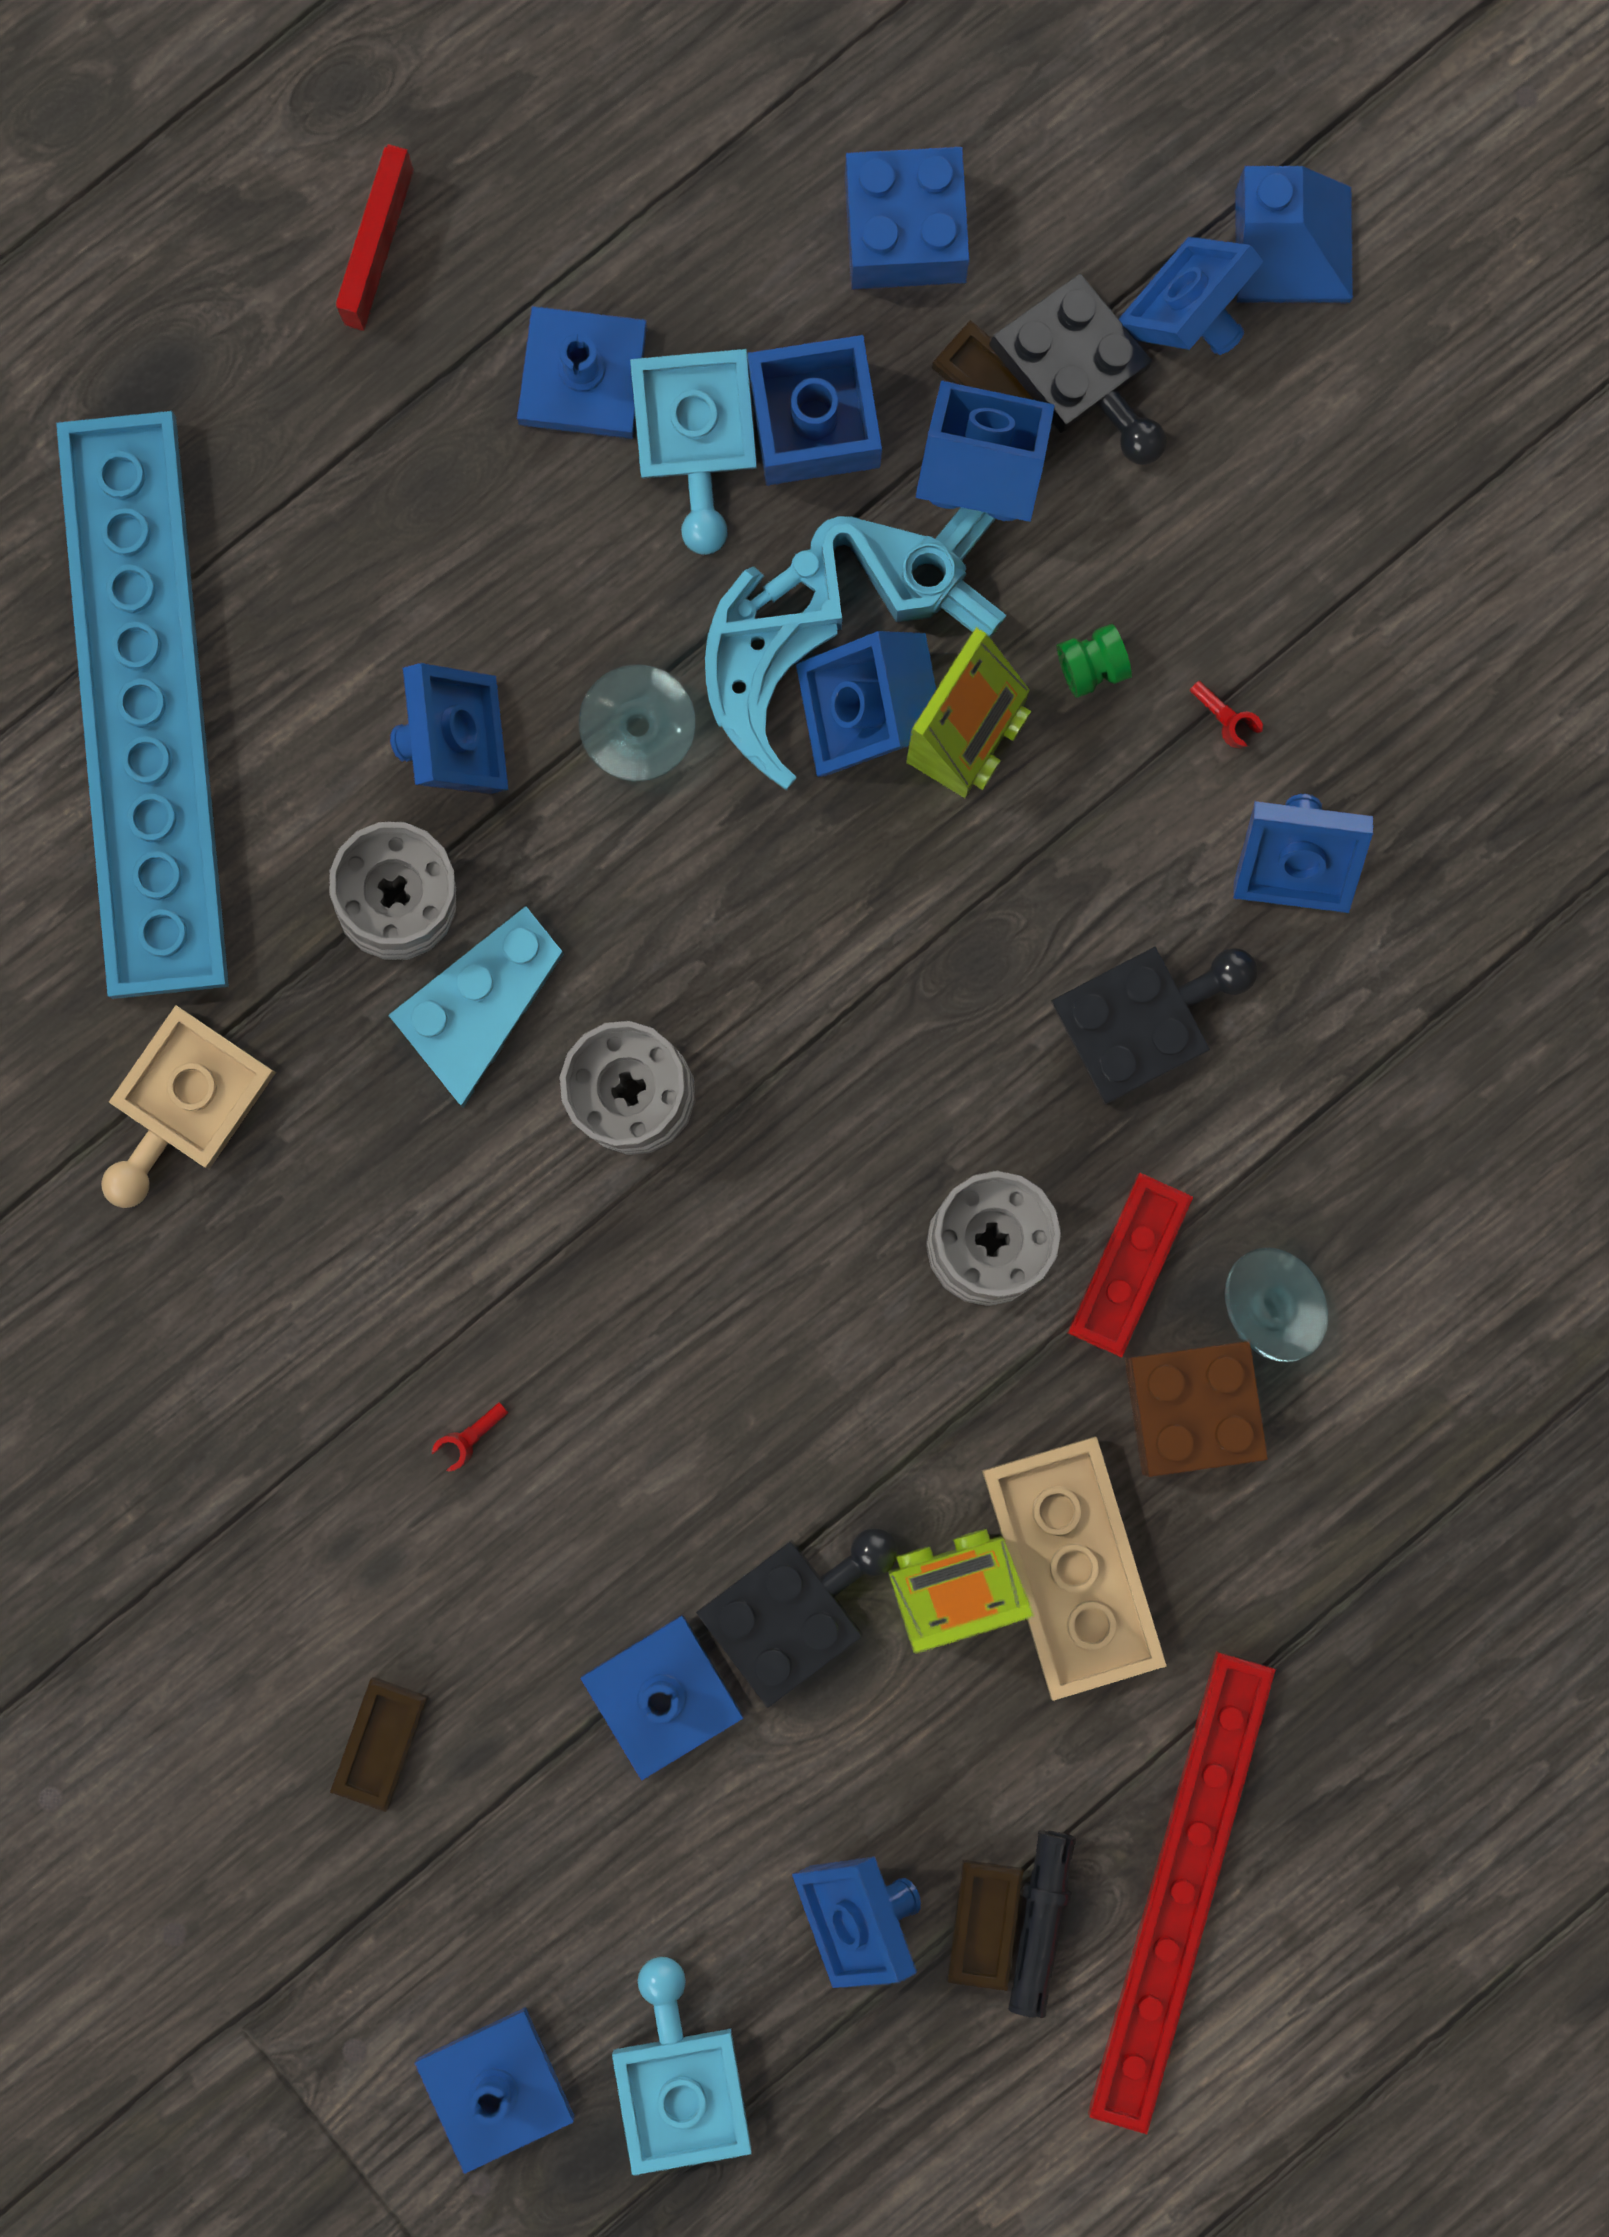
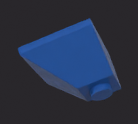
(1299, 230)
(865, 697)

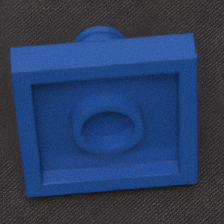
(1191, 296)
(580, 372)
(452, 730)
(1302, 855)
(662, 1697)
(858, 1921)
(494, 2090)

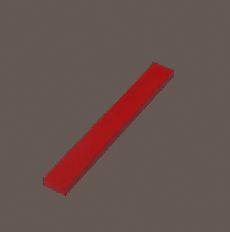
(1181, 1893)

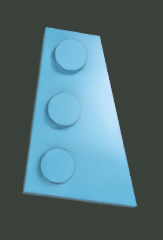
(477, 1001)

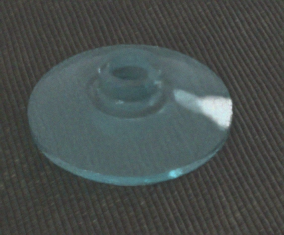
(632, 694)
(1293, 1301)

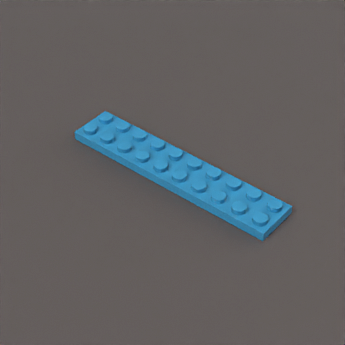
(142, 705)

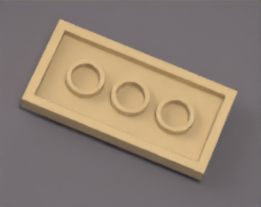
(1074, 1568)

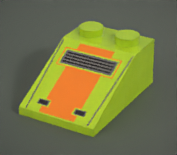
(969, 718)
(958, 1590)

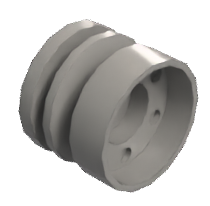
(386, 858)
(598, 1073)
(1016, 1214)

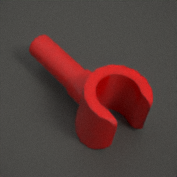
(1226, 715)
(471, 1435)

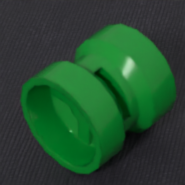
(1090, 662)

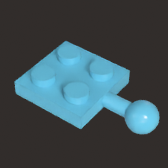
(695, 422)
(679, 2093)

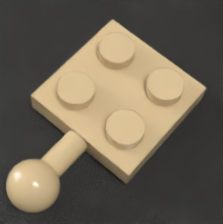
(188, 1093)

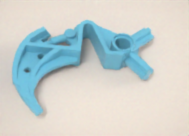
(888, 560)

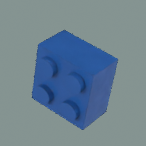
(906, 217)
(814, 410)
(985, 452)

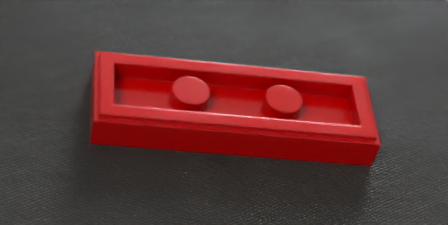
(374, 237)
(1130, 1265)

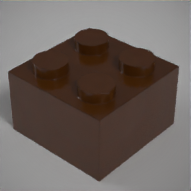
(1196, 1409)

